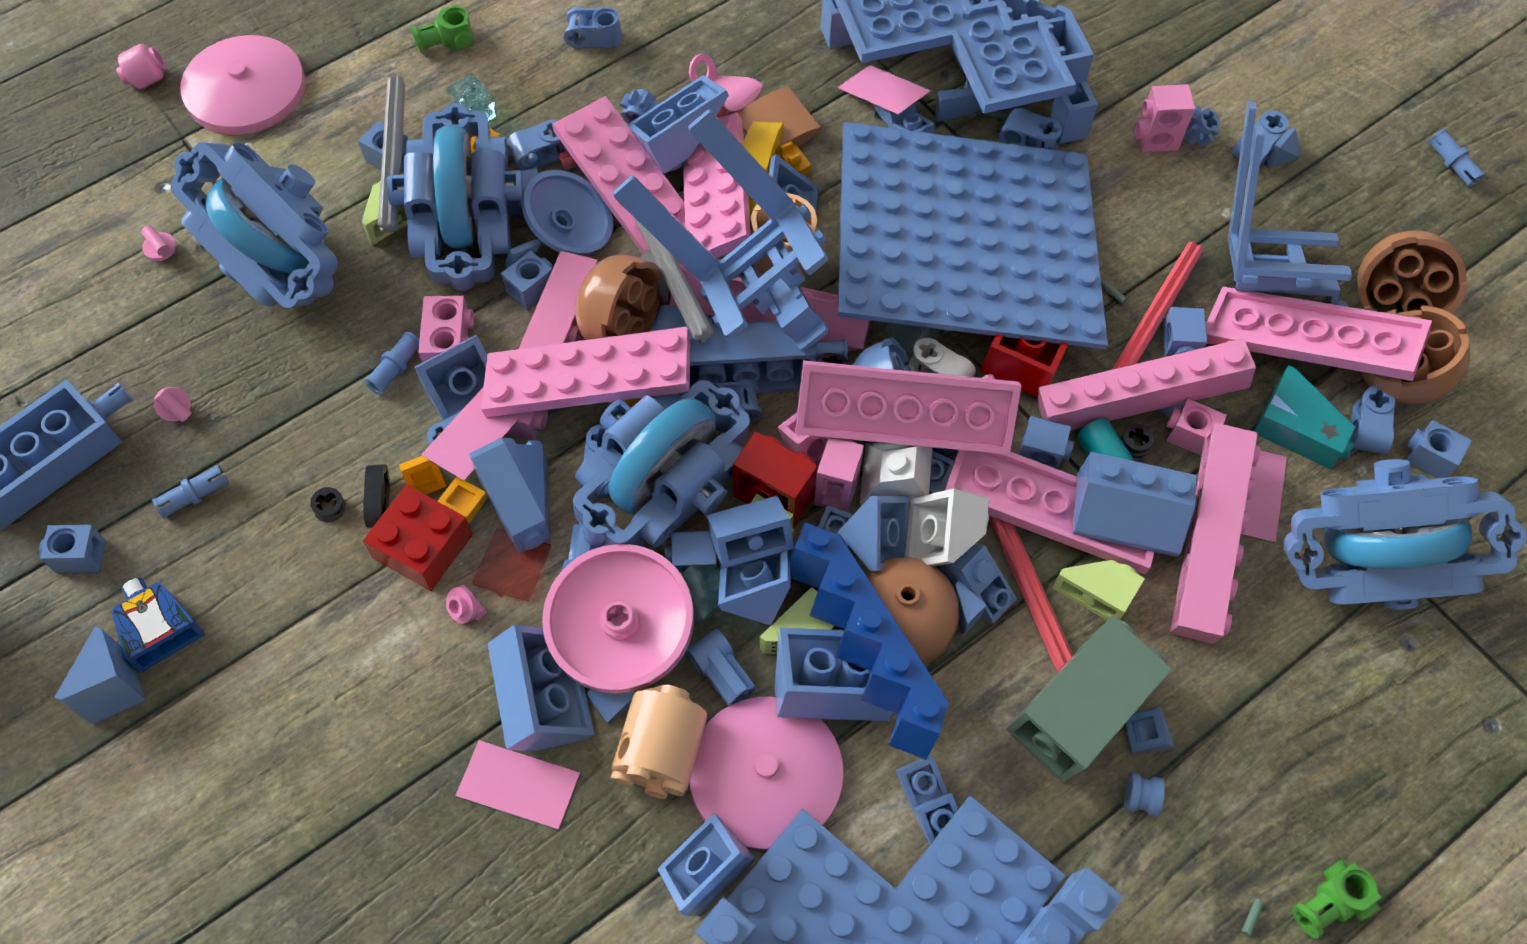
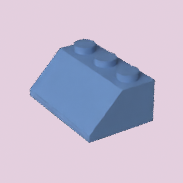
(1133, 504)
(817, 683)
(534, 695)

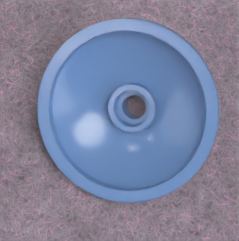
(567, 213)

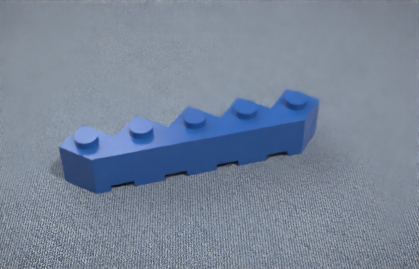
(870, 639)

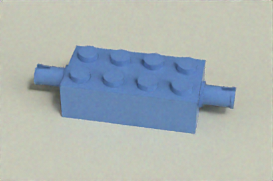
(756, 354)
(53, 444)

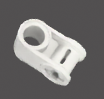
(941, 361)

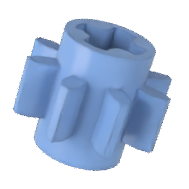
(637, 104)
(1202, 126)

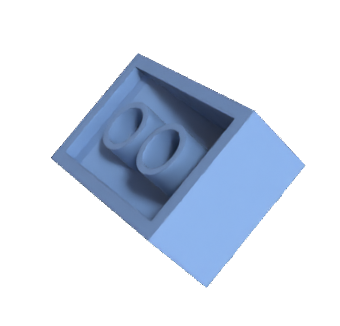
(665, 127)

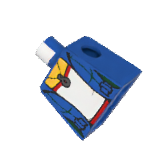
(152, 624)

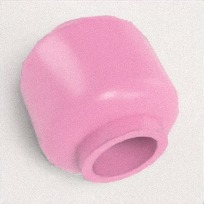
(141, 66)

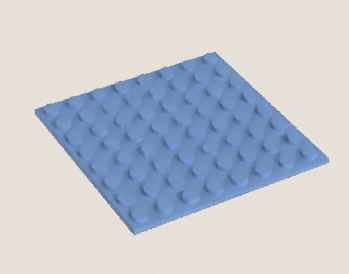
(968, 237)

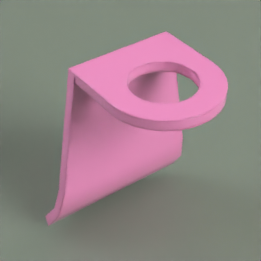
(740, 89)

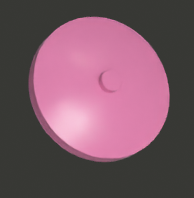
(243, 85)
(618, 618)
(764, 770)

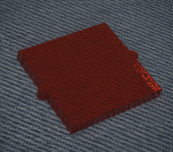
(509, 571)

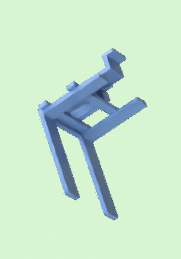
(1274, 272)
(776, 288)

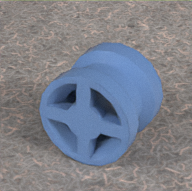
(1144, 794)

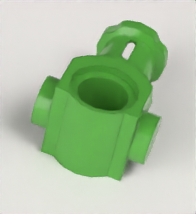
(450, 29)
(1336, 901)

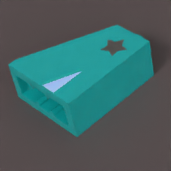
(1305, 421)

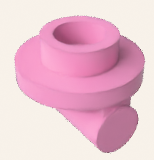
(157, 245)
(172, 404)
(463, 605)

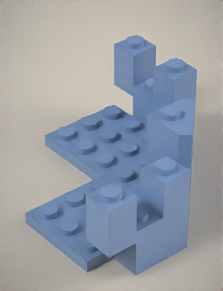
(1006, 48)
(966, 888)

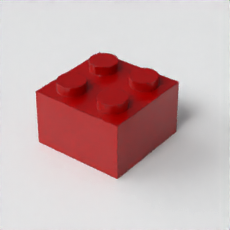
(1023, 361)
(772, 471)
(418, 537)

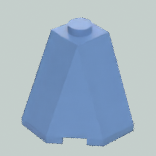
(516, 488)

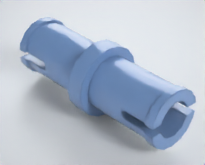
(1456, 158)
(393, 363)
(190, 491)

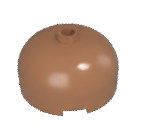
(1410, 268)
(618, 297)
(1441, 363)
(931, 609)

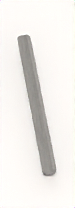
(391, 150)
(678, 287)

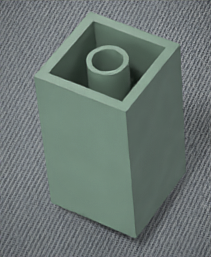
(1089, 699)

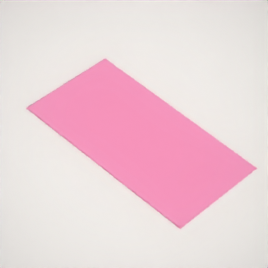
(884, 89)
(466, 434)
(1266, 496)
(518, 784)

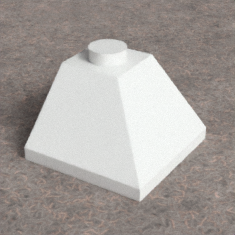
(895, 470)
(945, 525)

